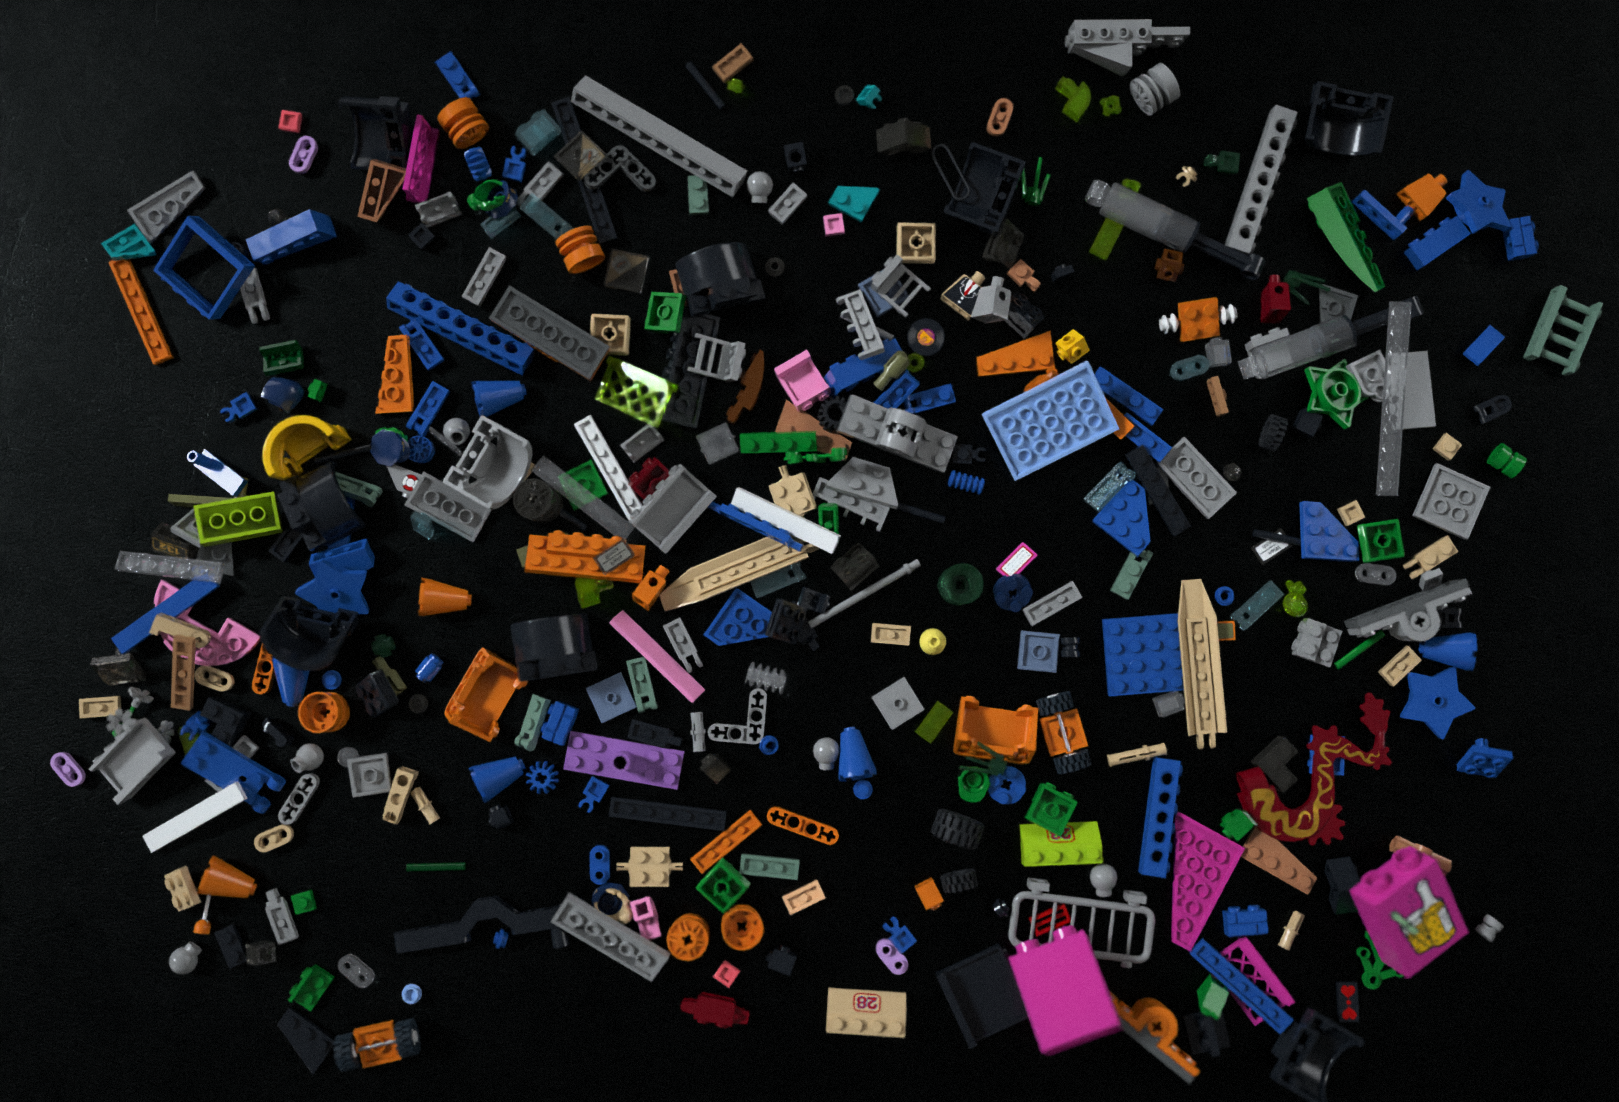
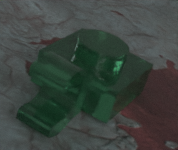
(1226, 161)

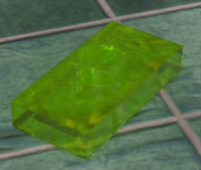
(1106, 238)
(934, 722)

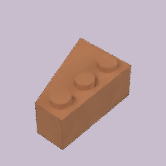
(380, 188)

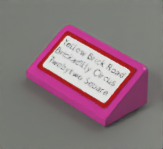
(1016, 560)

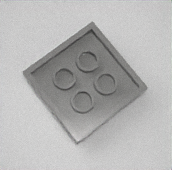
(1451, 501)

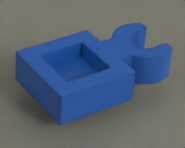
(514, 167)
(241, 406)
(196, 724)
(595, 791)
(901, 937)

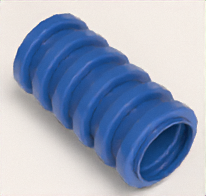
(966, 482)

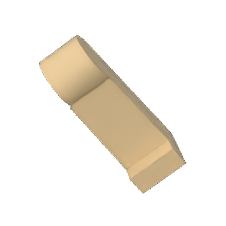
(175, 626)
(399, 794)

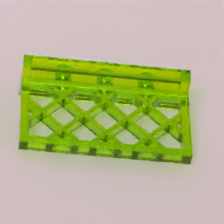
(644, 377)

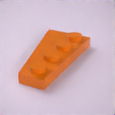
(1021, 357)
(397, 382)

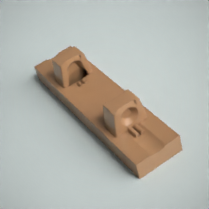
(183, 672)

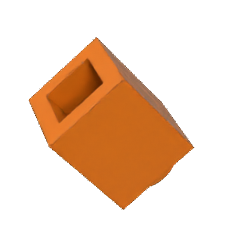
(929, 894)

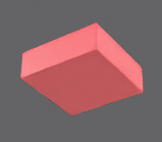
(290, 121)
(726, 973)

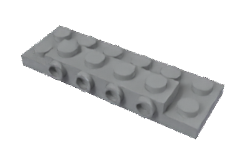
(610, 937)

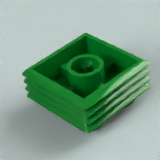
(1385, 530)
(723, 897)

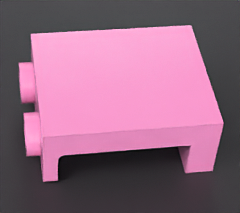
(802, 381)

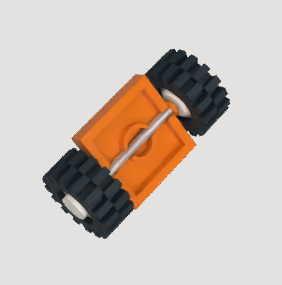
(1063, 732)
(377, 1044)

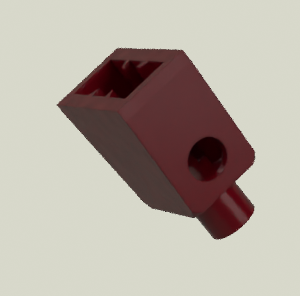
(1275, 300)

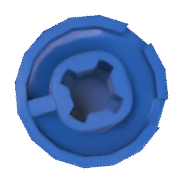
(421, 449)

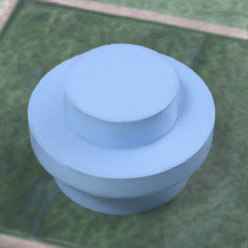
(411, 993)

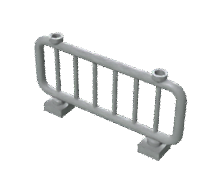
(1133, 898)

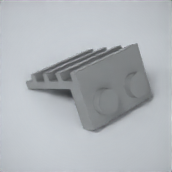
(886, 279)
(729, 359)

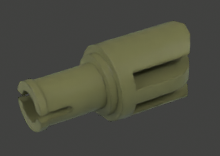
(892, 369)
(392, 675)

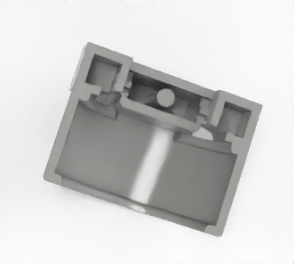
(495, 467)

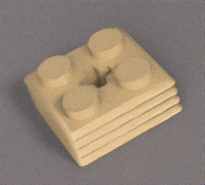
(925, 234)
(619, 325)

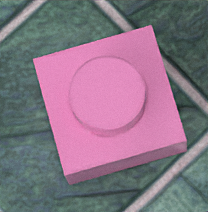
(833, 224)

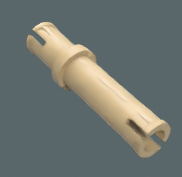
(1137, 754)

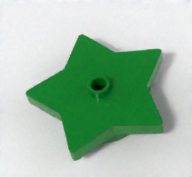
(1334, 392)

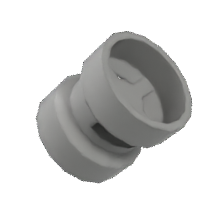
(1489, 928)

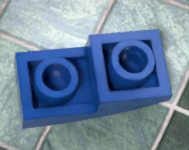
(1483, 345)

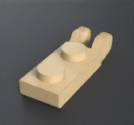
(1431, 556)

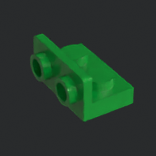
(311, 987)

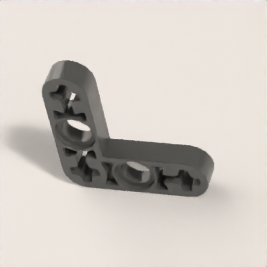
(622, 164)

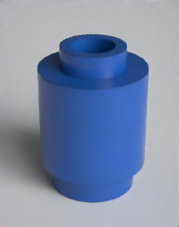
(429, 668)

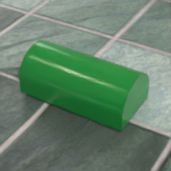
(829, 516)

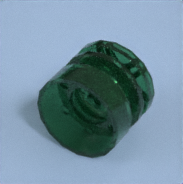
(971, 584)

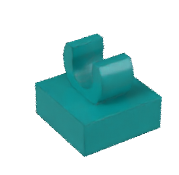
(867, 96)

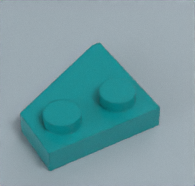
(853, 200)
(128, 245)

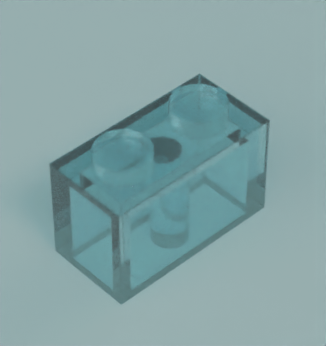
(537, 131)

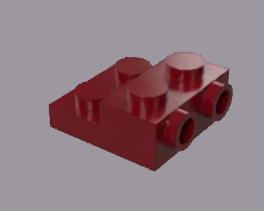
(648, 478)

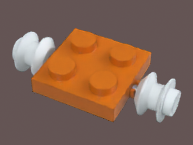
(1198, 319)

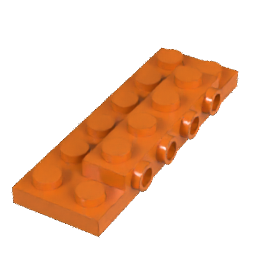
(574, 555)

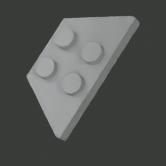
(866, 482)

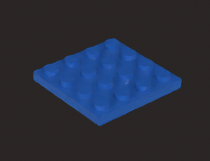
(1142, 654)

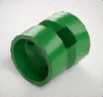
(1509, 462)

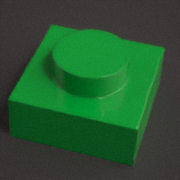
(316, 390)
(303, 902)

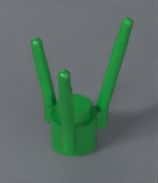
(1033, 196)

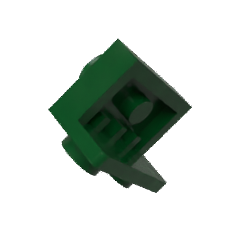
(282, 358)

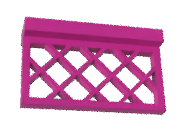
(420, 161)
(1263, 969)

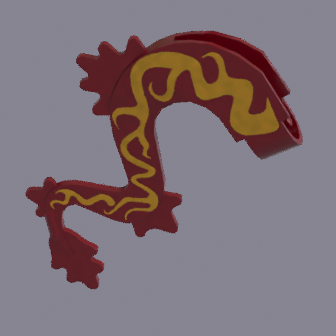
(1318, 814)

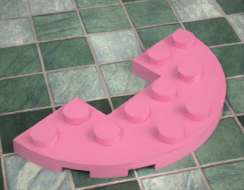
(224, 648)

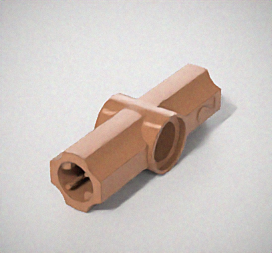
(1399, 843)

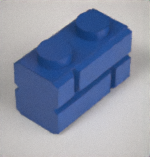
(1520, 239)
(559, 723)
(1245, 921)

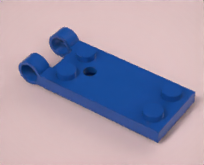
(225, 766)

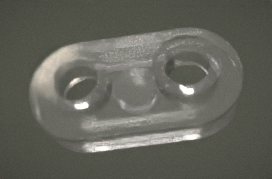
(1374, 574)
(356, 969)

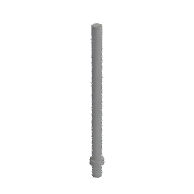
(906, 569)

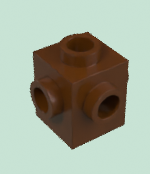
(1169, 265)

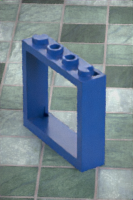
(222, 246)

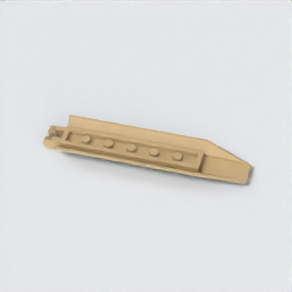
(732, 571)
(1200, 663)

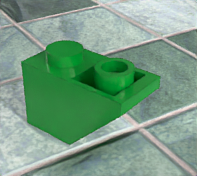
(1212, 996)

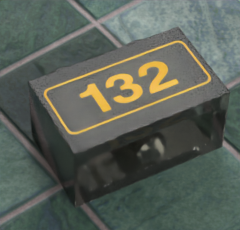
(170, 544)

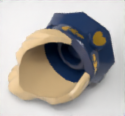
(613, 901)

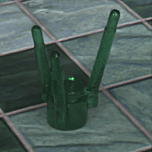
(1294, 280)
(996, 765)

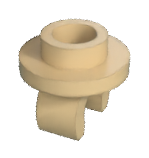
(1189, 173)

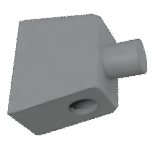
(992, 302)

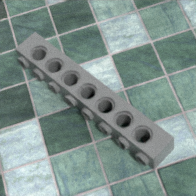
(1286, 120)

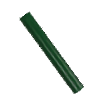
(436, 866)

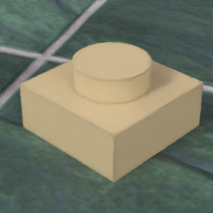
(1447, 446)
(1351, 513)

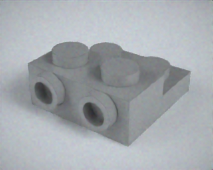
(1316, 642)

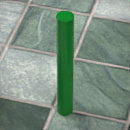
(1359, 649)

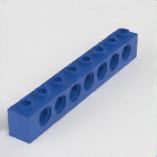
(399, 302)

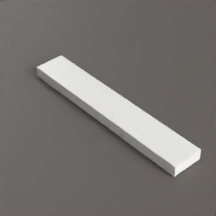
(608, 465)
(786, 520)
(195, 817)

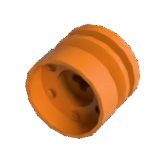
(463, 122)
(580, 249)
(313, 712)
(686, 925)
(744, 937)

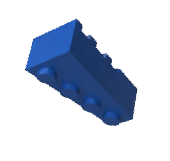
(291, 236)
(852, 371)

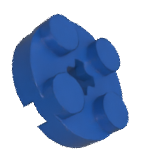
(1016, 790)

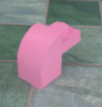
(646, 917)

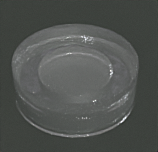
(346, 753)

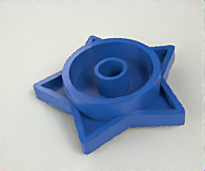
(1479, 204)
(335, 589)
(1422, 698)

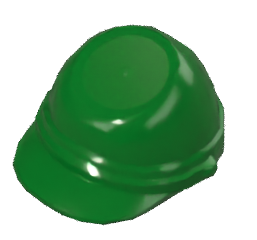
(973, 785)

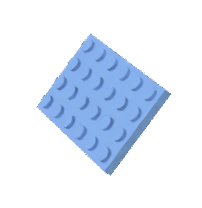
(1051, 420)

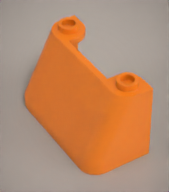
(483, 695)
(1001, 730)

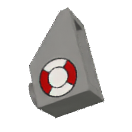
(404, 479)

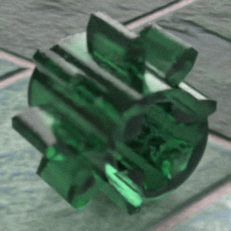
(383, 645)

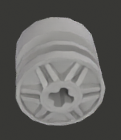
(1155, 89)

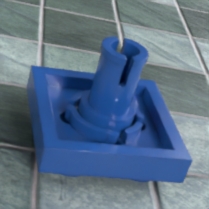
(1484, 760)

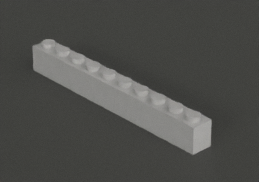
(658, 136)

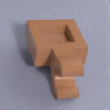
(1022, 273)

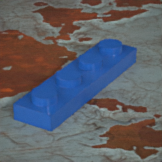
(1127, 397)

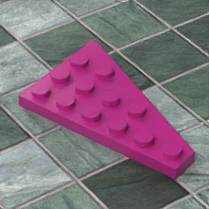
(1200, 872)

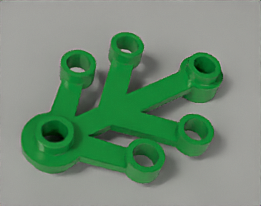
(837, 455)
(1376, 969)

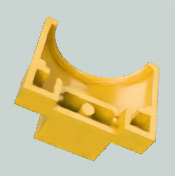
(301, 439)

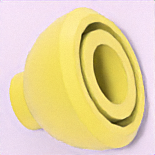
(932, 641)

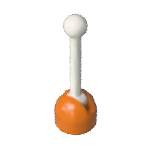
(203, 926)

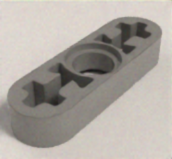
(307, 796)

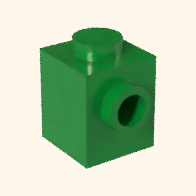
(1235, 825)

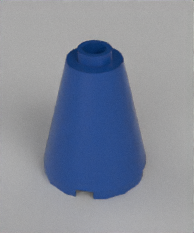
(496, 395)
(1452, 650)
(290, 682)
(854, 757)
(496, 776)

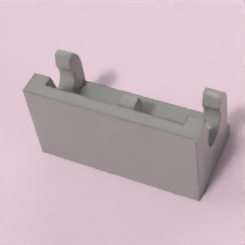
(438, 209)
(642, 442)

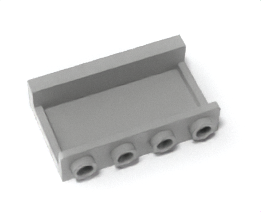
(672, 508)
(133, 759)

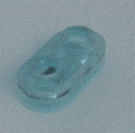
(1188, 367)

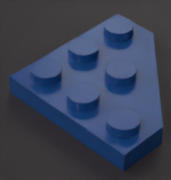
(1127, 518)
(1324, 535)
(739, 620)

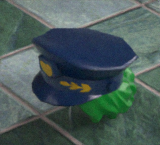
(494, 198)
(390, 446)

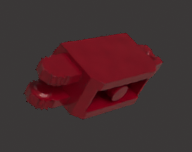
(715, 1009)

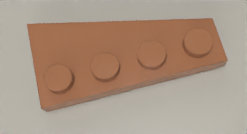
(792, 420)
(1277, 860)

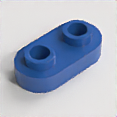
(600, 865)

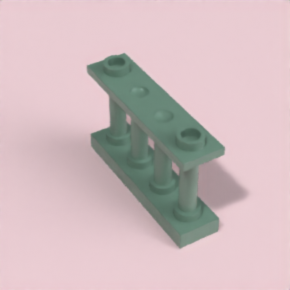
(1543, 330)

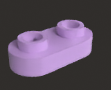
(300, 154)
(67, 771)
(891, 957)

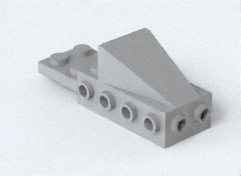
(1116, 41)

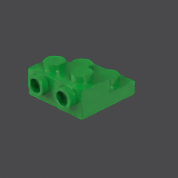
(665, 312)
(1051, 808)

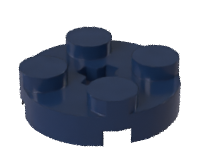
(1016, 601)

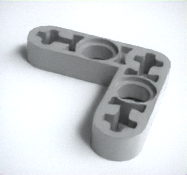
(745, 730)

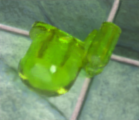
(1294, 602)

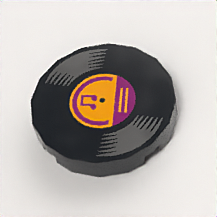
(925, 337)

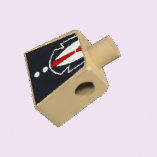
(963, 294)

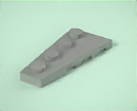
(164, 206)

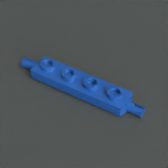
(764, 527)

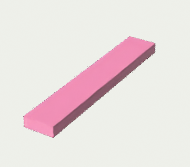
(657, 656)

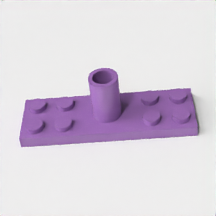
(644, 763)

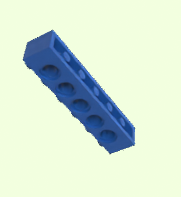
(1147, 865)

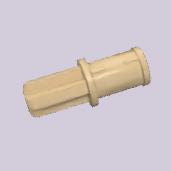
(425, 805)
(1291, 930)

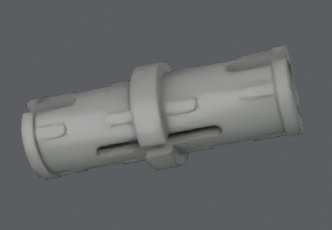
(698, 732)

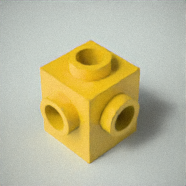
(1072, 346)

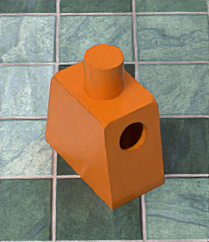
(1424, 194)
(645, 594)

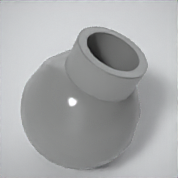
(759, 186)
(456, 431)
(826, 752)
(307, 758)
(1103, 879)
(185, 958)

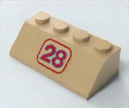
(866, 1012)

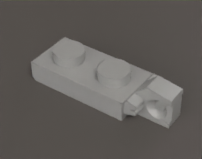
(280, 917)

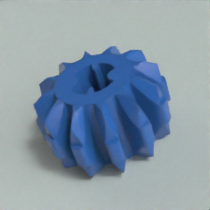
(478, 163)
(540, 784)

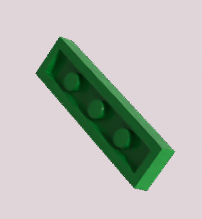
(778, 442)

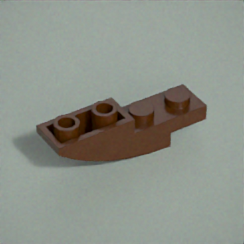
(752, 381)

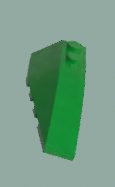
(1339, 223)

